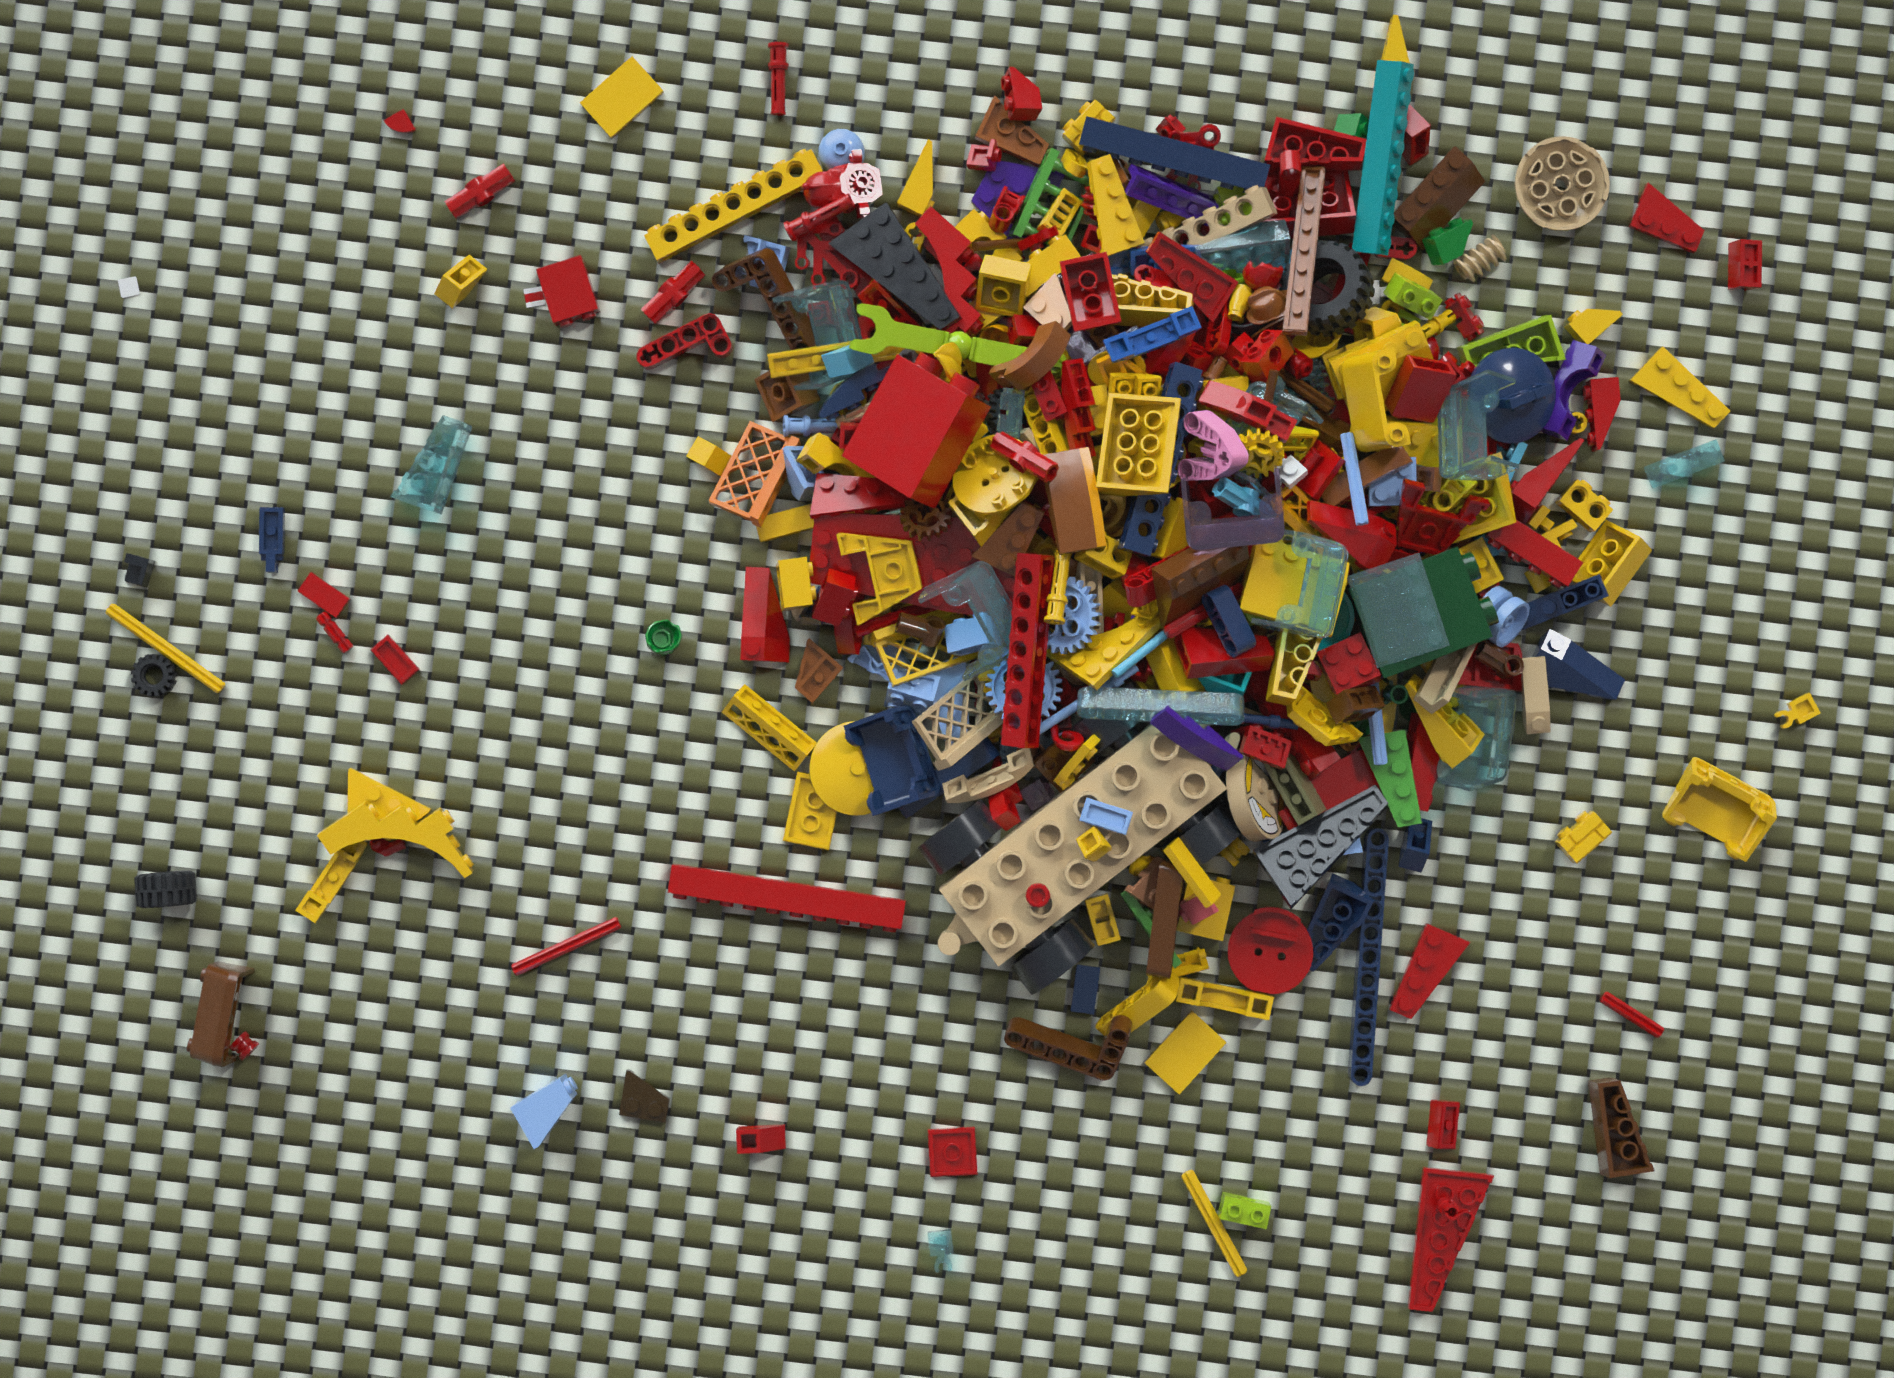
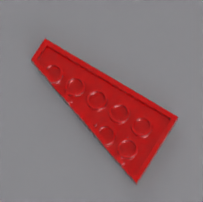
(1438, 1237)

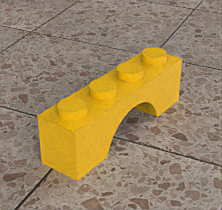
(823, 454)
(1224, 997)

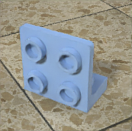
(915, 693)

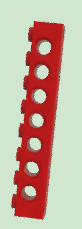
(1027, 651)

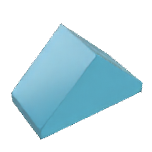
(845, 361)

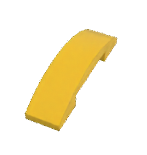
(330, 881)

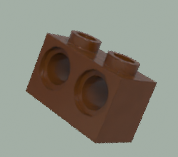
(1355, 704)

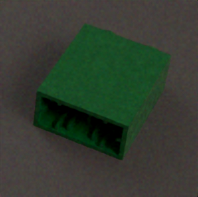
(1461, 612)

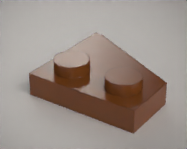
(816, 671)

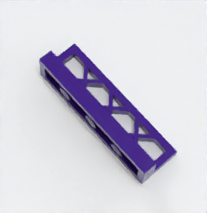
(1167, 193)

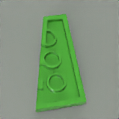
(1396, 778)

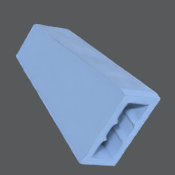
(948, 680)

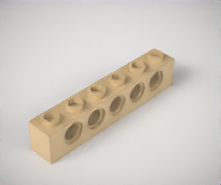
(1261, 210)

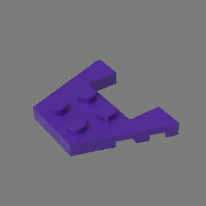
(1014, 176)

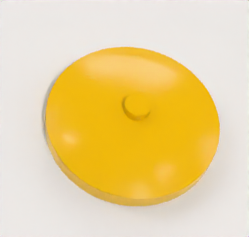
(840, 773)

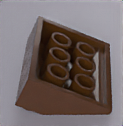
(1191, 574)

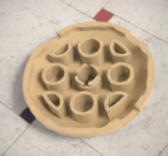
(1577, 167)

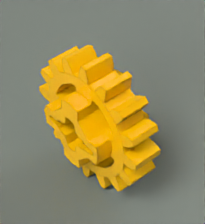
(1263, 452)

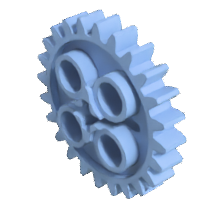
(1083, 614)
(998, 685)

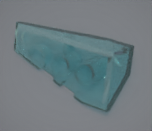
(1258, 243)

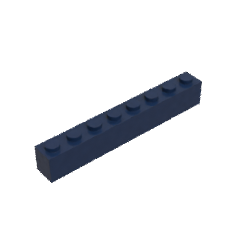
(1172, 154)

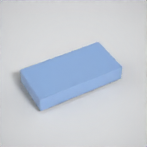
(1106, 816)

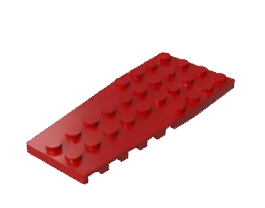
(934, 558)

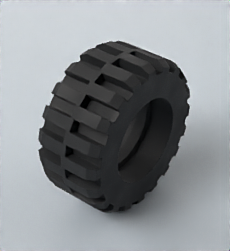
(1352, 300)

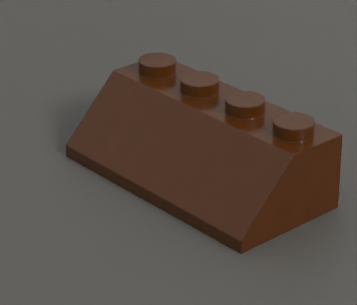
(1438, 197)

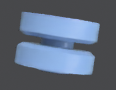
(1511, 613)

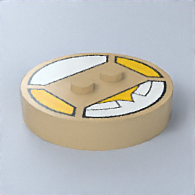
(1254, 800)

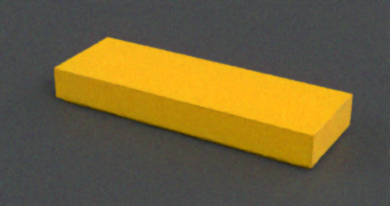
(1192, 872)

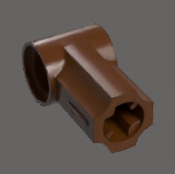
(926, 630)
(1497, 660)

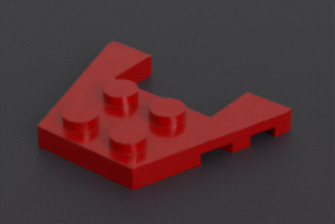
(1428, 528)

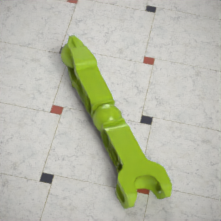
(929, 340)

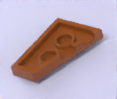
(1011, 135)

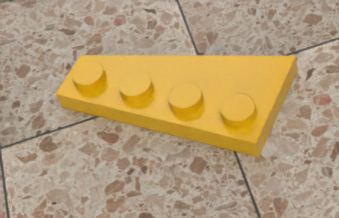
(1679, 388)

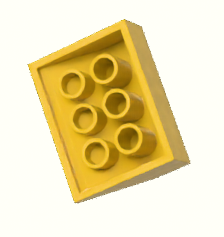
(1406, 340)
(1138, 445)
(1498, 514)
(1274, 580)

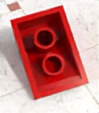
(1090, 291)

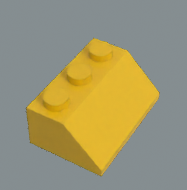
(1613, 555)

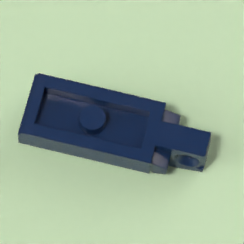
(272, 536)

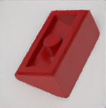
(1443, 1124)

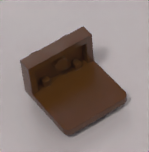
(1054, 760)

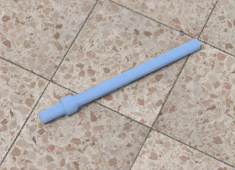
(1071, 708)

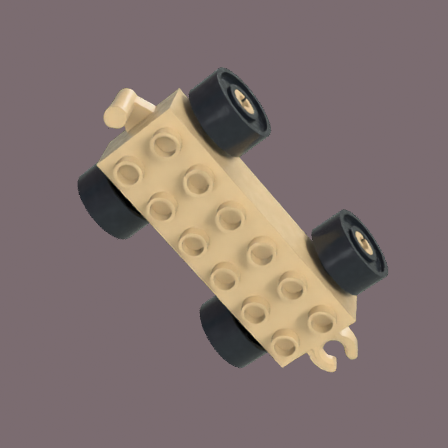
(1142, 775)

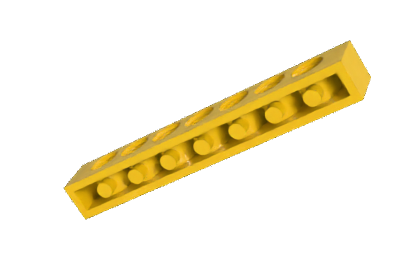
(727, 218)

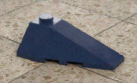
(1575, 669)
(1336, 917)

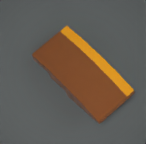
(1075, 503)

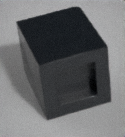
(138, 570)

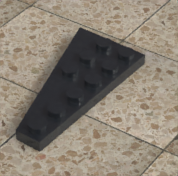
(890, 257)

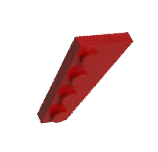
(1428, 965)

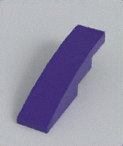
(1198, 741)

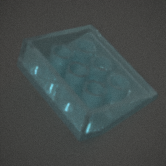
(1398, 610)

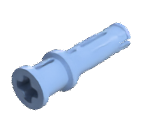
(806, 425)

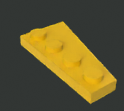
(1115, 218)

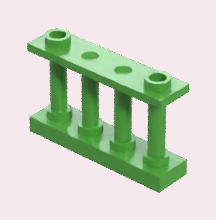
(1041, 185)

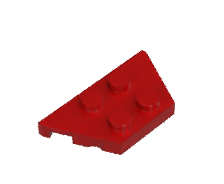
(1482, 676)

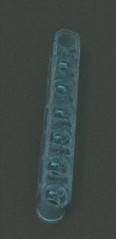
(1145, 703)

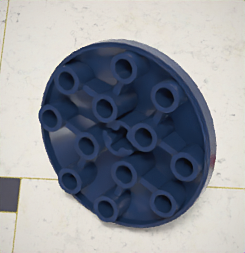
(1524, 405)

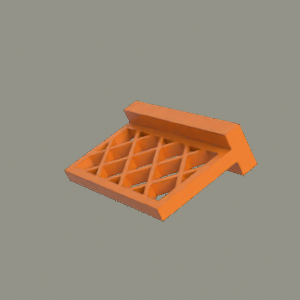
(771, 486)

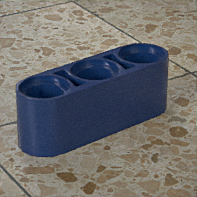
(1228, 620)

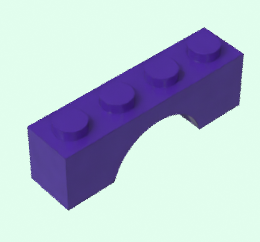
(1581, 363)

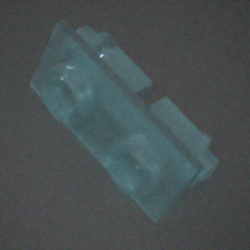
(1013, 403)

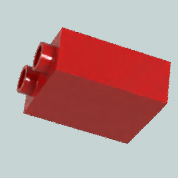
(917, 428)

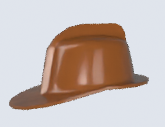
(1266, 305)

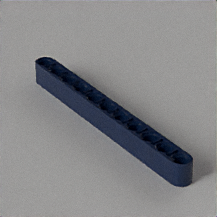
(1373, 967)

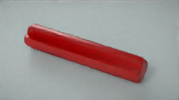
(1631, 1014)

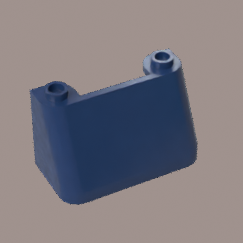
(894, 758)

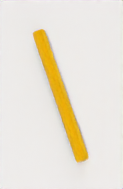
(165, 648)

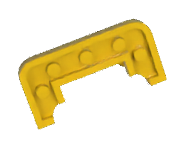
(1366, 402)
(1721, 808)

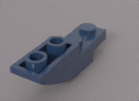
(849, 392)
(1565, 600)

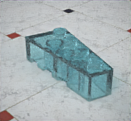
(435, 467)

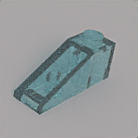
(1684, 463)

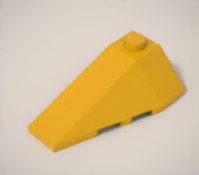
(1450, 733)

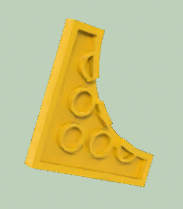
(1106, 651)

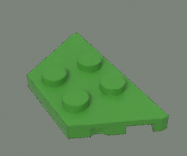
(1144, 918)

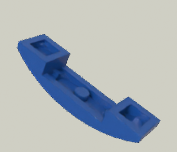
(1152, 336)

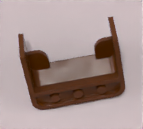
(217, 1013)

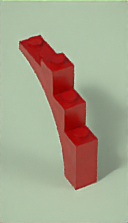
(959, 284)

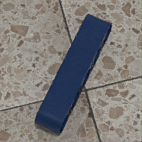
(968, 764)

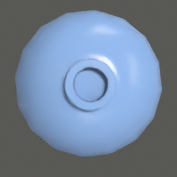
(837, 146)

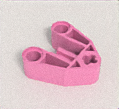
(1227, 453)

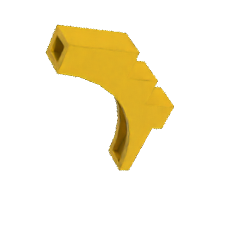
(432, 832)

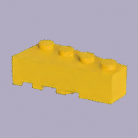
(1146, 304)
(1290, 666)

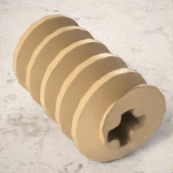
(1480, 258)

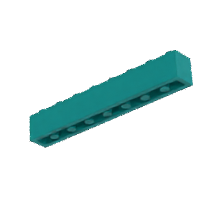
(1383, 157)

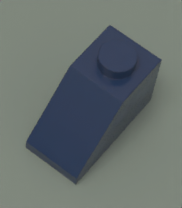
(1416, 846)

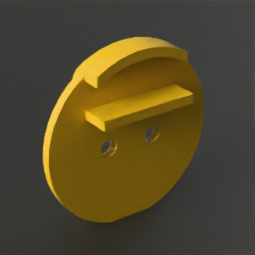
(984, 465)

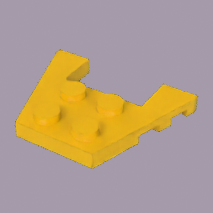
(891, 567)

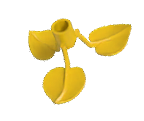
(951, 359)

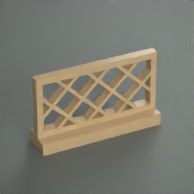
(967, 739)

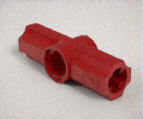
(479, 191)
(673, 292)
(1024, 456)

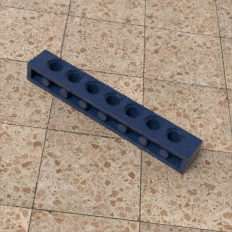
(1130, 539)

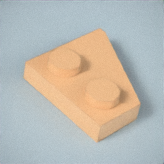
(1050, 304)

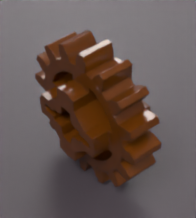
(928, 520)

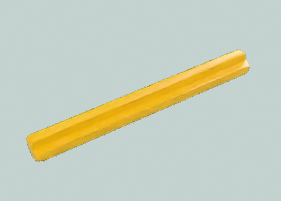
(1214, 1223)

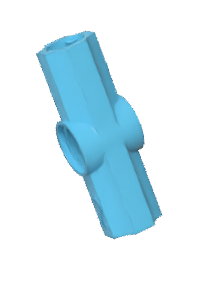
(1242, 499)

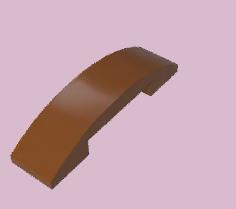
(1371, 470)

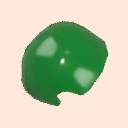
(663, 637)

